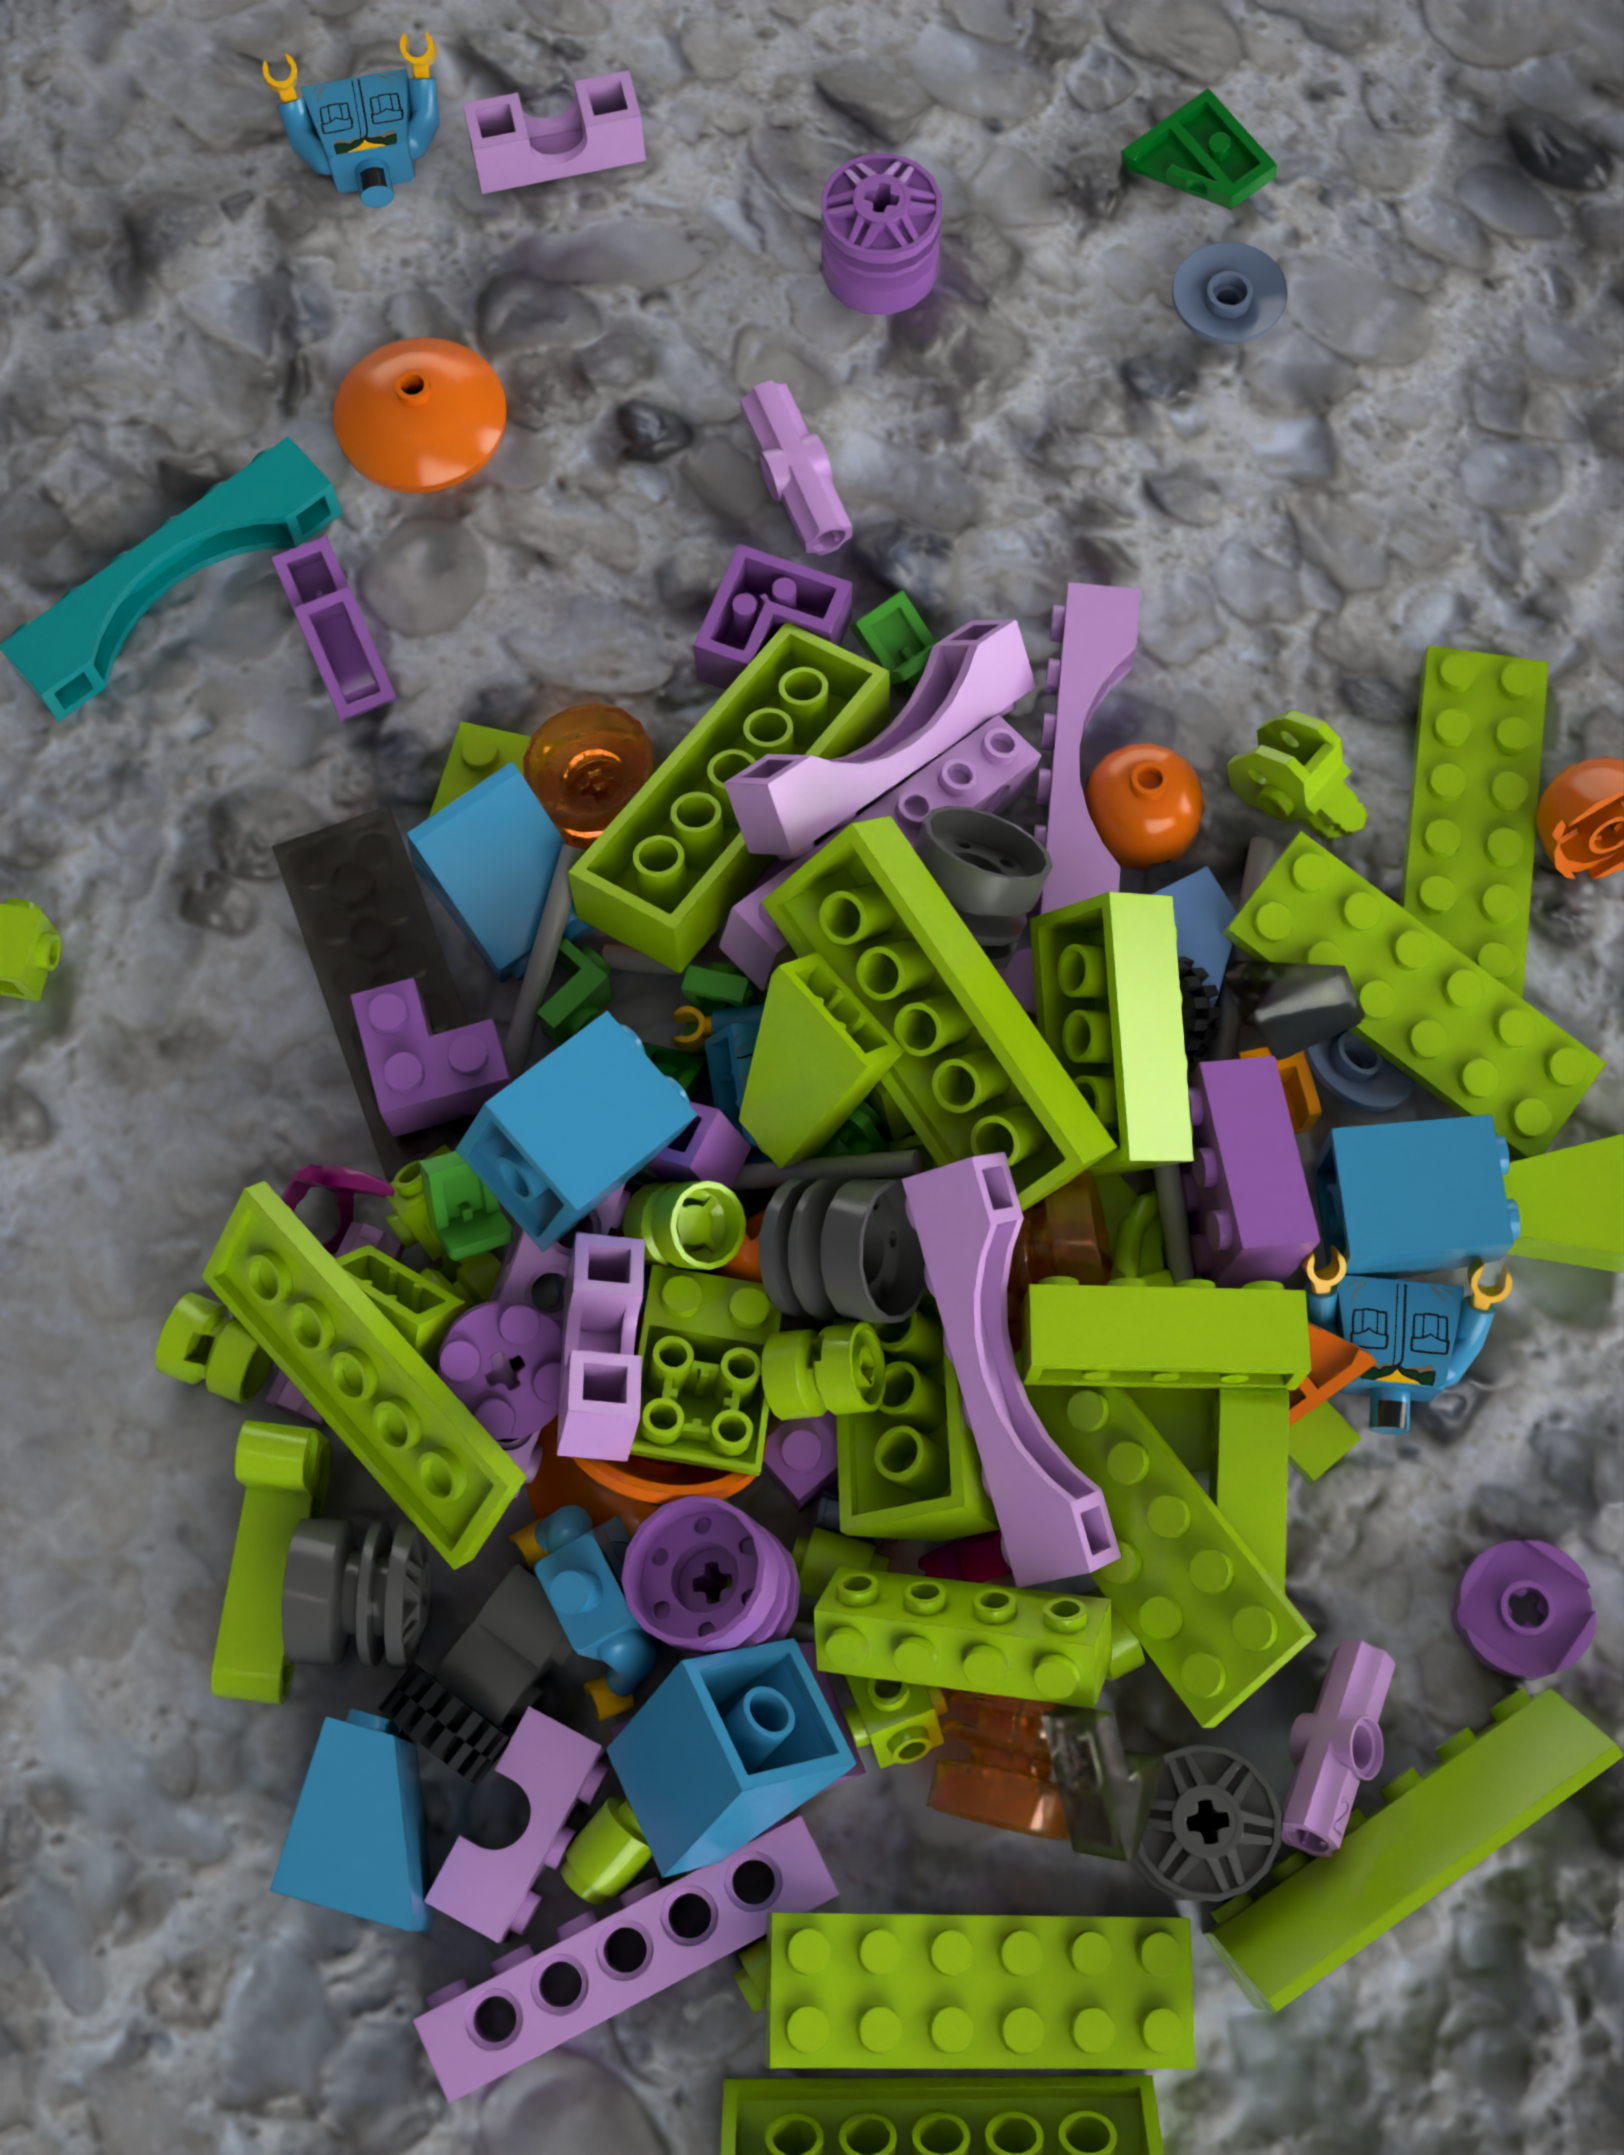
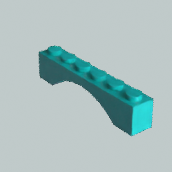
(74, 644)

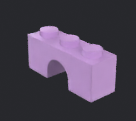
(591, 136)
(598, 1341)
(496, 1887)

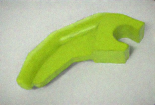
(1140, 1244)

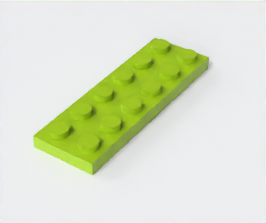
(1476, 804)
(1420, 997)
(362, 1376)
(1183, 1570)
(978, 1992)

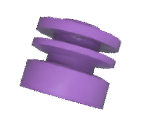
(880, 233)
(685, 1559)

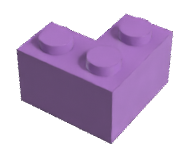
(756, 601)
(423, 1075)

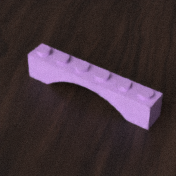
(1096, 651)
(795, 799)
(1045, 1506)

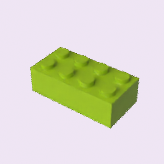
(1116, 1022)

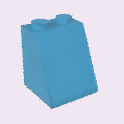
(493, 868)
(574, 1129)
(1415, 1196)
(727, 1752)
(360, 1827)

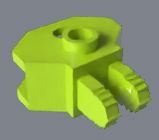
(1299, 776)

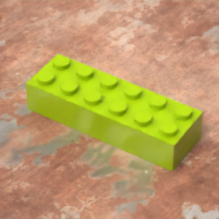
(676, 851)

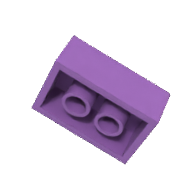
(1246, 1178)

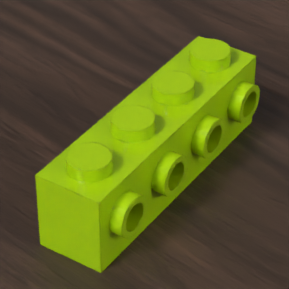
(1164, 1335)
(964, 1635)

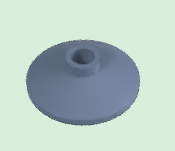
(1233, 275)
(1358, 1073)

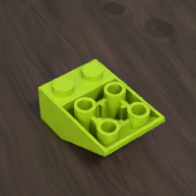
(703, 1370)

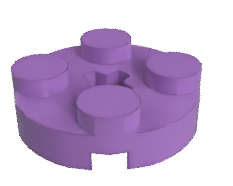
(515, 1332)
(1562, 1602)

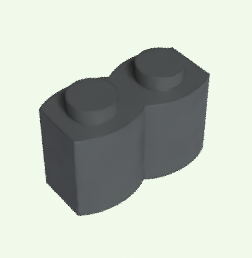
(507, 1651)

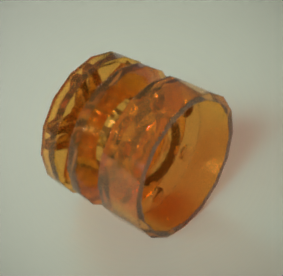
(584, 759)
(1061, 1240)
(1007, 1767)

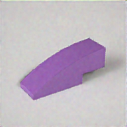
(334, 628)

